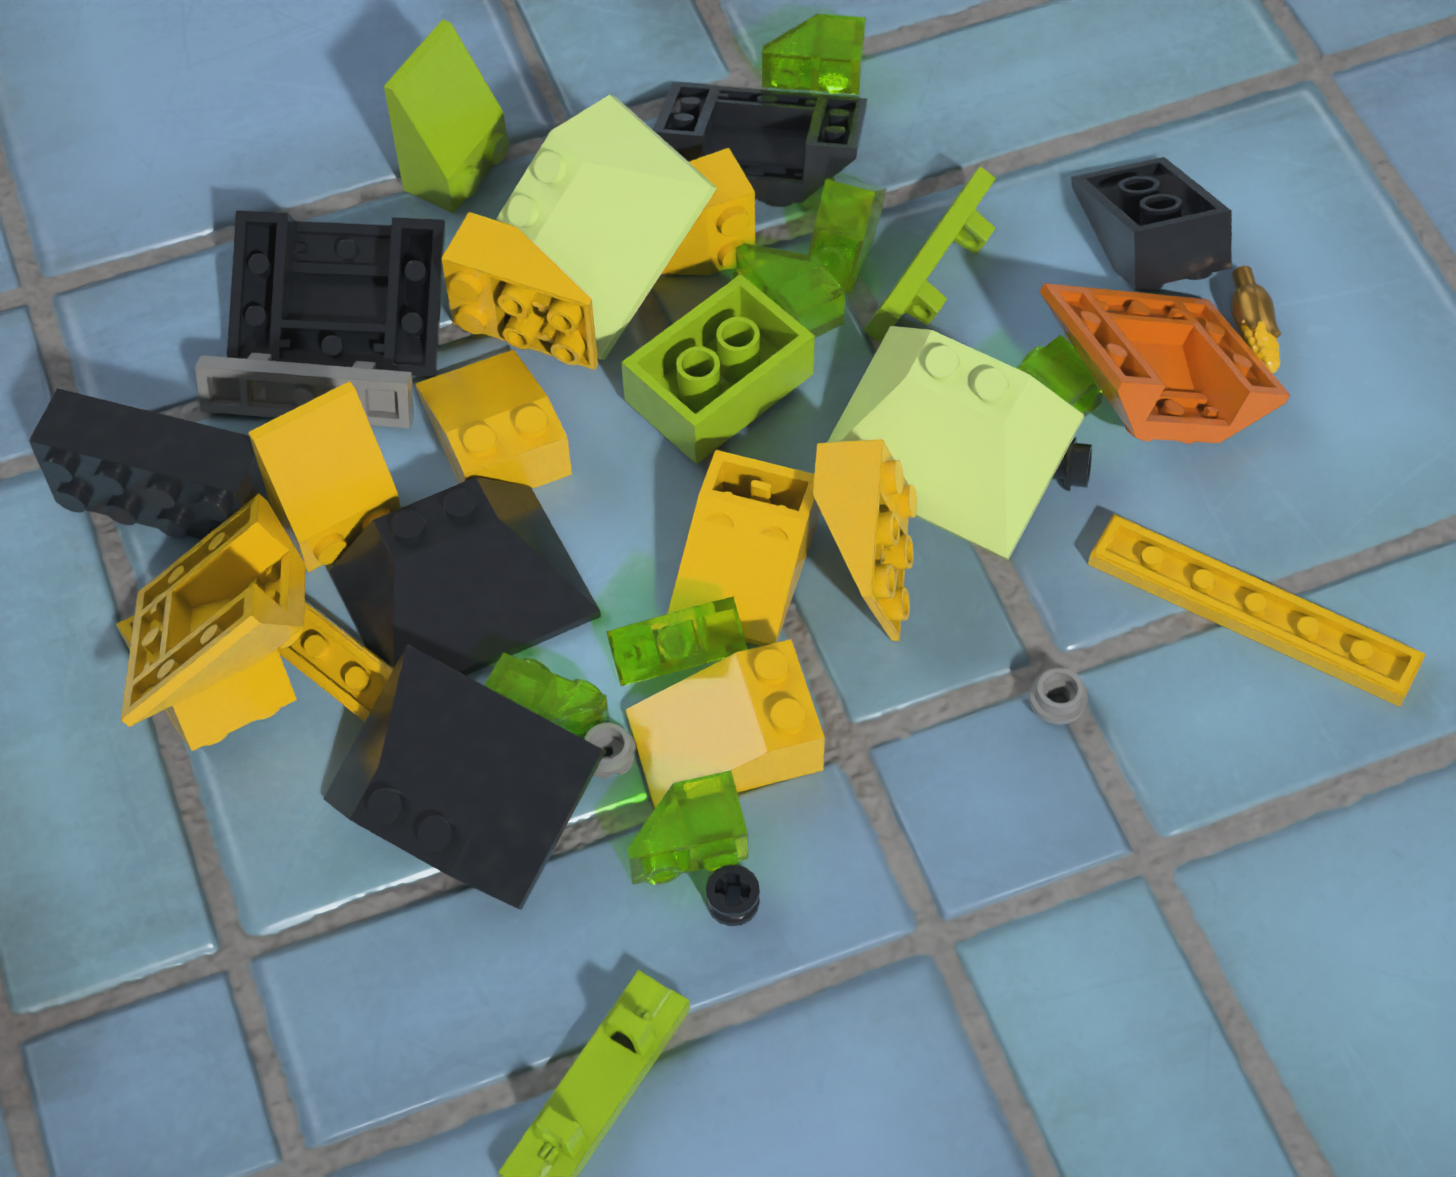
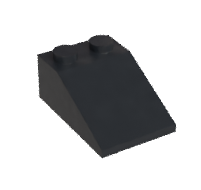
(1156, 223)

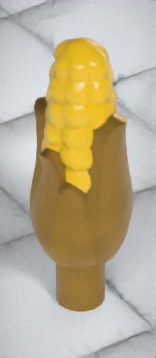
(1255, 317)

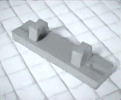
(274, 387)

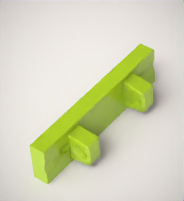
(912, 290)
(599, 1082)

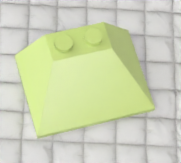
(608, 209)
(967, 433)

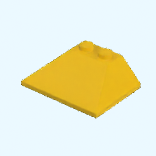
(215, 611)

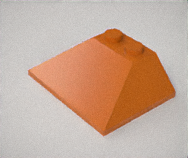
(1166, 362)

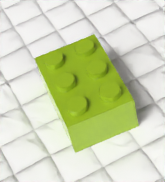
(718, 368)

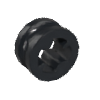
(749, 887)

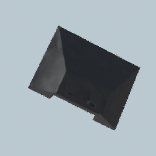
(778, 137)
(337, 291)
(462, 577)
(463, 778)

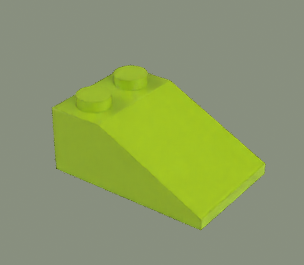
(444, 121)

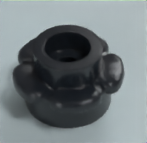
(1075, 465)

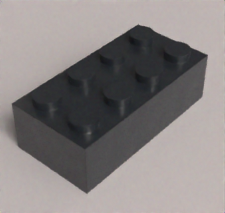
(143, 465)

